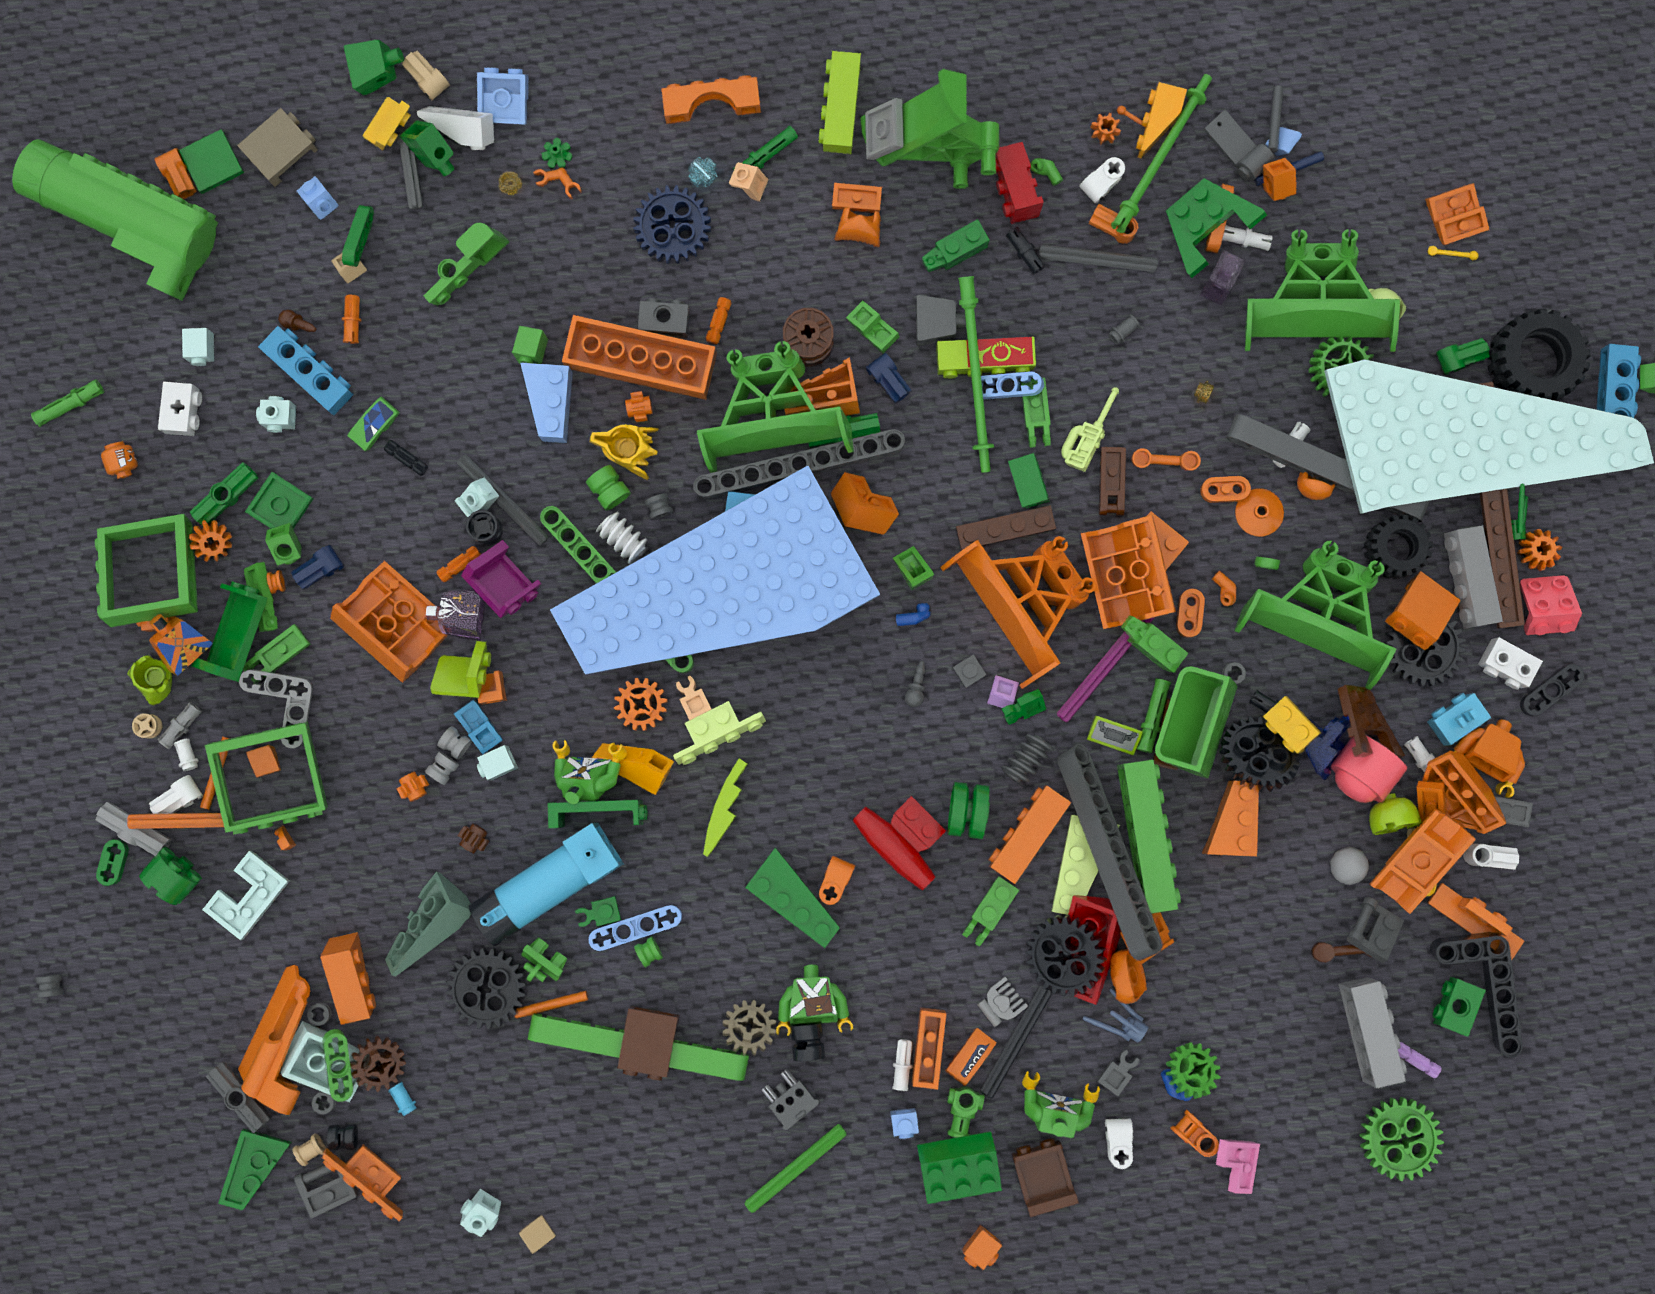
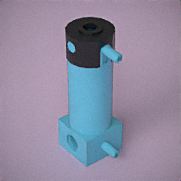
(577, 863)

